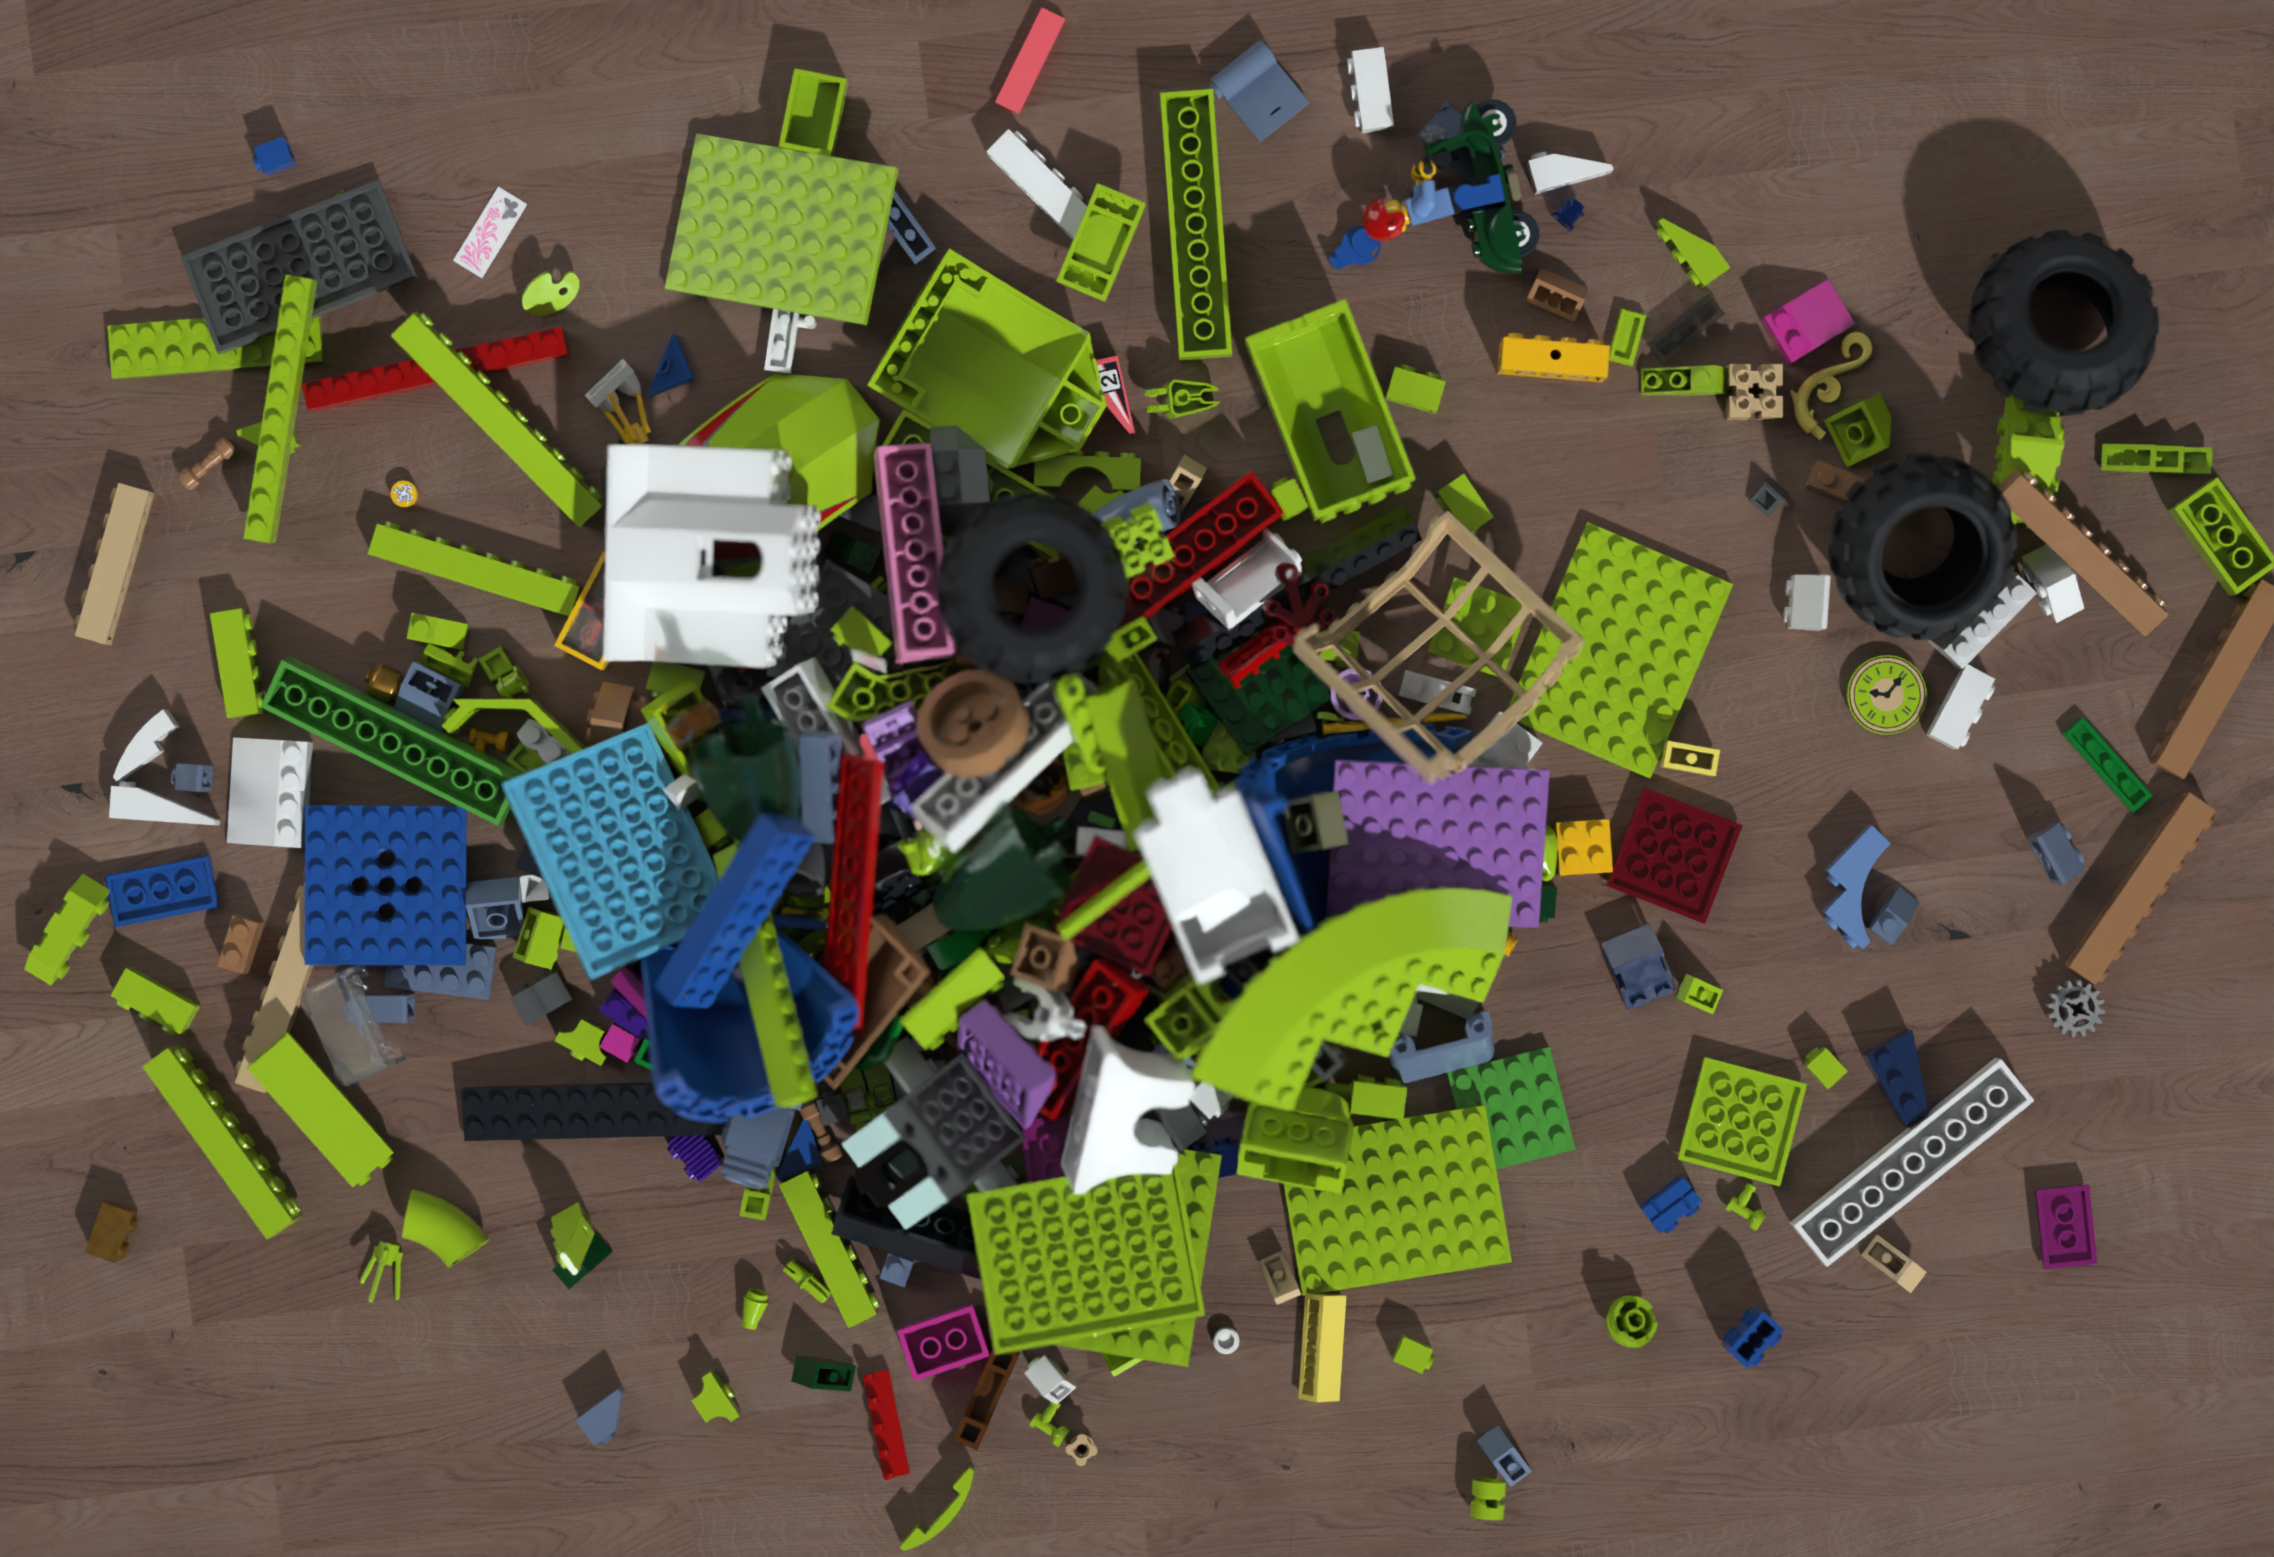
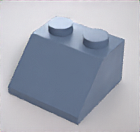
(2056, 853)
(495, 908)

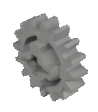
(2070, 1018)

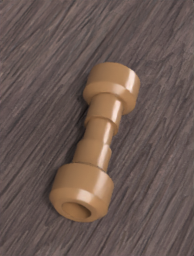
(223, 450)
(830, 1152)

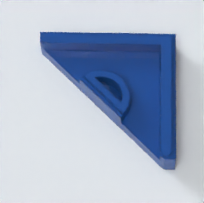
(672, 369)
(802, 1153)

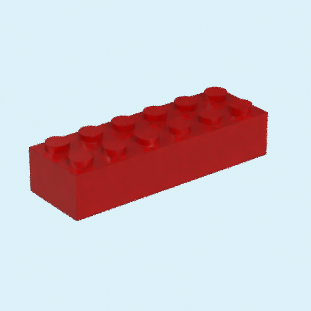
(1102, 999)

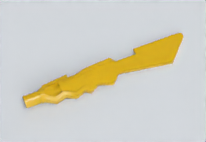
(1360, 725)

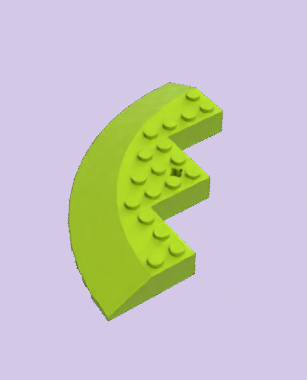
(1353, 987)

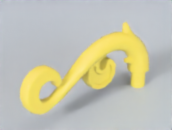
(1800, 399)

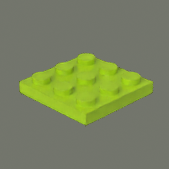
(1483, 620)

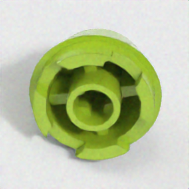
(1631, 1321)

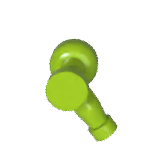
(1739, 1204)
(1043, 1420)

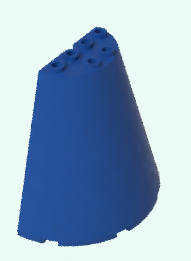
(711, 1057)

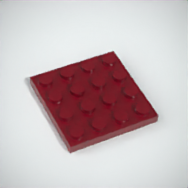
(1674, 855)
(1129, 929)

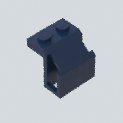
(1639, 966)

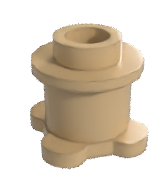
(1081, 1457)

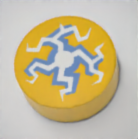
(404, 494)

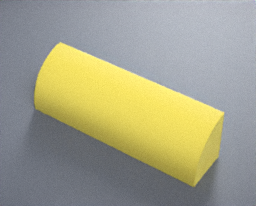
(1322, 1347)

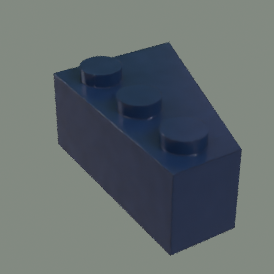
(1899, 1075)

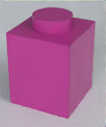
(621, 1043)

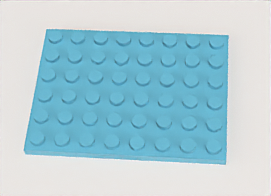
(614, 849)

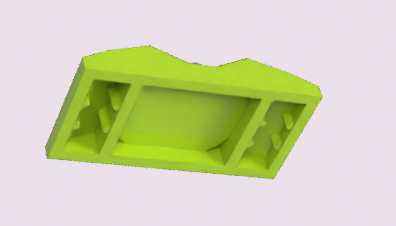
(1101, 242)

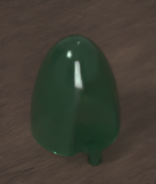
(748, 771)
(1003, 874)

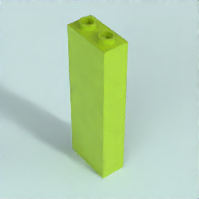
(1126, 752)
(321, 1110)

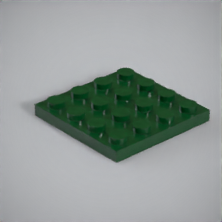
(1265, 703)

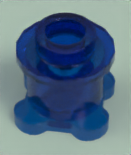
(1568, 213)

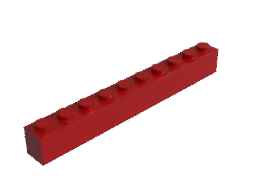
(410, 376)

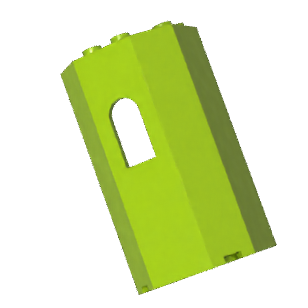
(1314, 371)

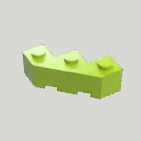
(67, 930)

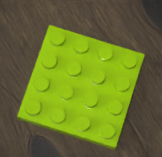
(1741, 1121)

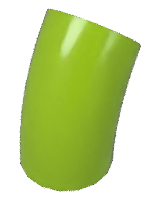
(441, 1228)

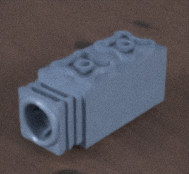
(756, 1146)

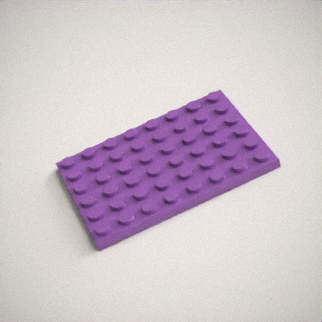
(1452, 833)

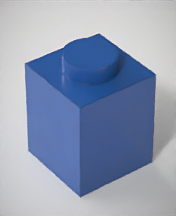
(274, 156)

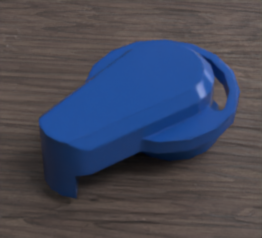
(1355, 248)

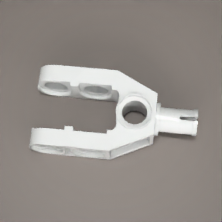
(1052, 1017)

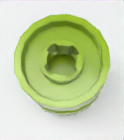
(1488, 1489)

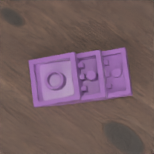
(895, 739)

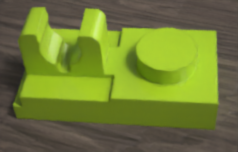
(451, 667)

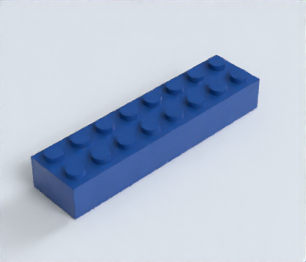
(734, 911)

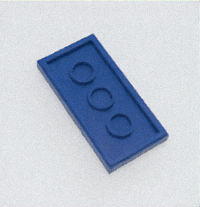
(162, 891)

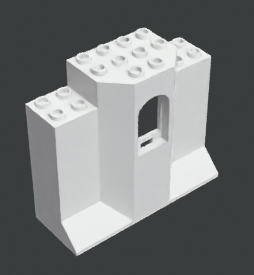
(660, 516)

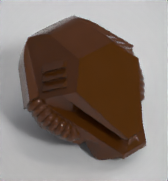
(1046, 789)

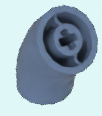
(1158, 494)

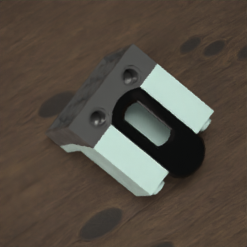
(932, 1143)

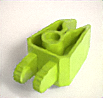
(1181, 398)

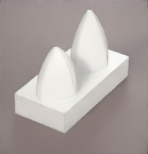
(619, 377)

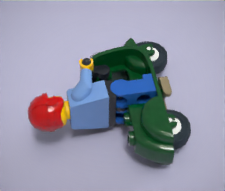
(1498, 232)

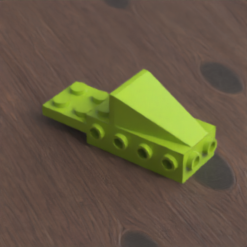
(2030, 444)

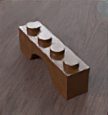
(985, 1398)

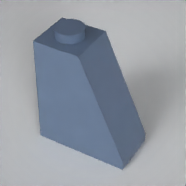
(392, 1007)

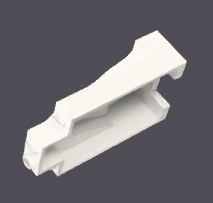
(1211, 875)

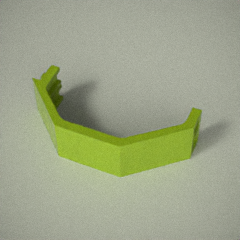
(458, 718)

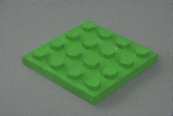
(1521, 1105)

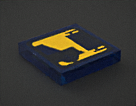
(801, 917)

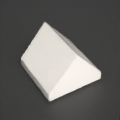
(682, 791)

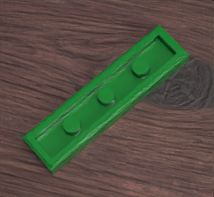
(2107, 764)

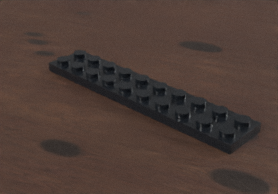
(573, 1113)

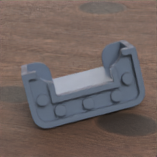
(1475, 1049)

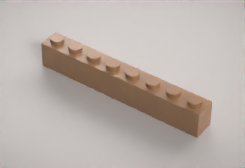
(2082, 553)
(2218, 681)
(2140, 888)

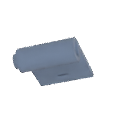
(1256, 88)

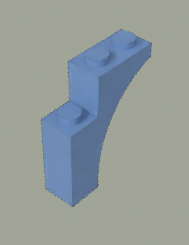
(1850, 873)

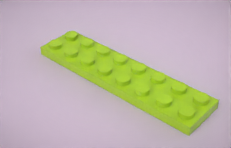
(189, 348)

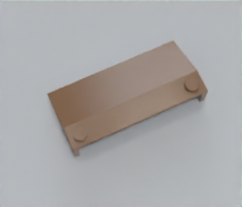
(891, 978)

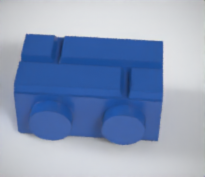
(1671, 1204)

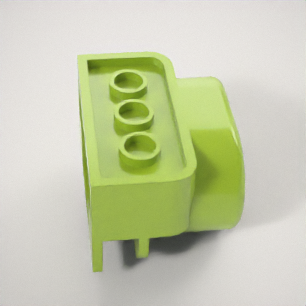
(1301, 1145)

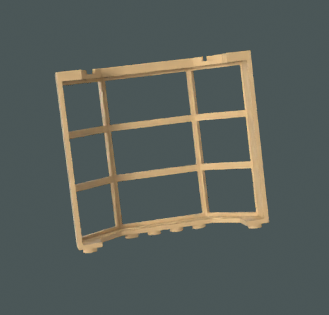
(1309, 642)

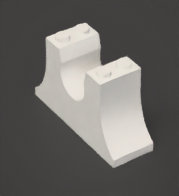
(1111, 1095)

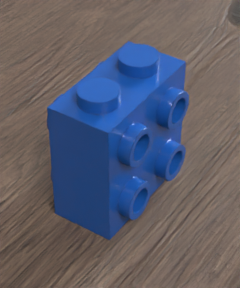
(1752, 1337)

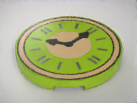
(1886, 694)

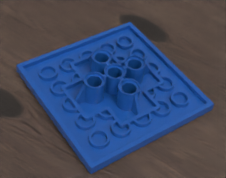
(347, 923)

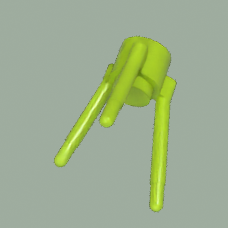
(385, 1254)

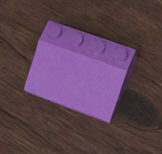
(1005, 1062)

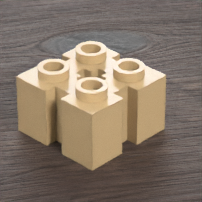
(1743, 403)

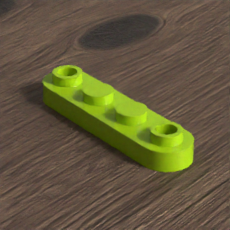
(1079, 720)

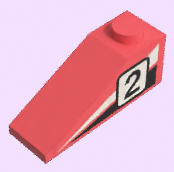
(1115, 392)

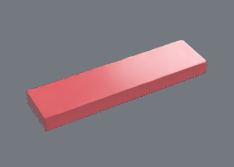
(1030, 61)

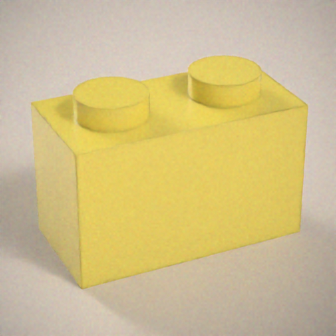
(1690, 758)

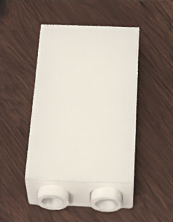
(1247, 580)

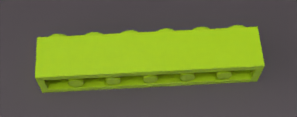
(829, 1251)

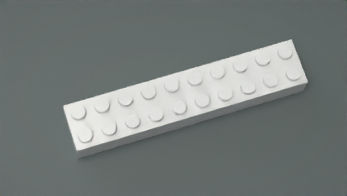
(1911, 1161)

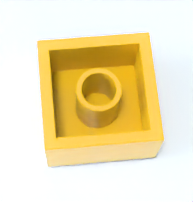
(1583, 847)

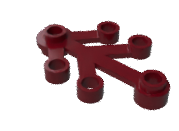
(1300, 615)

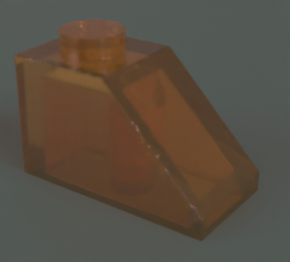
(692, 724)

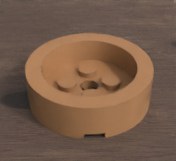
(957, 708)

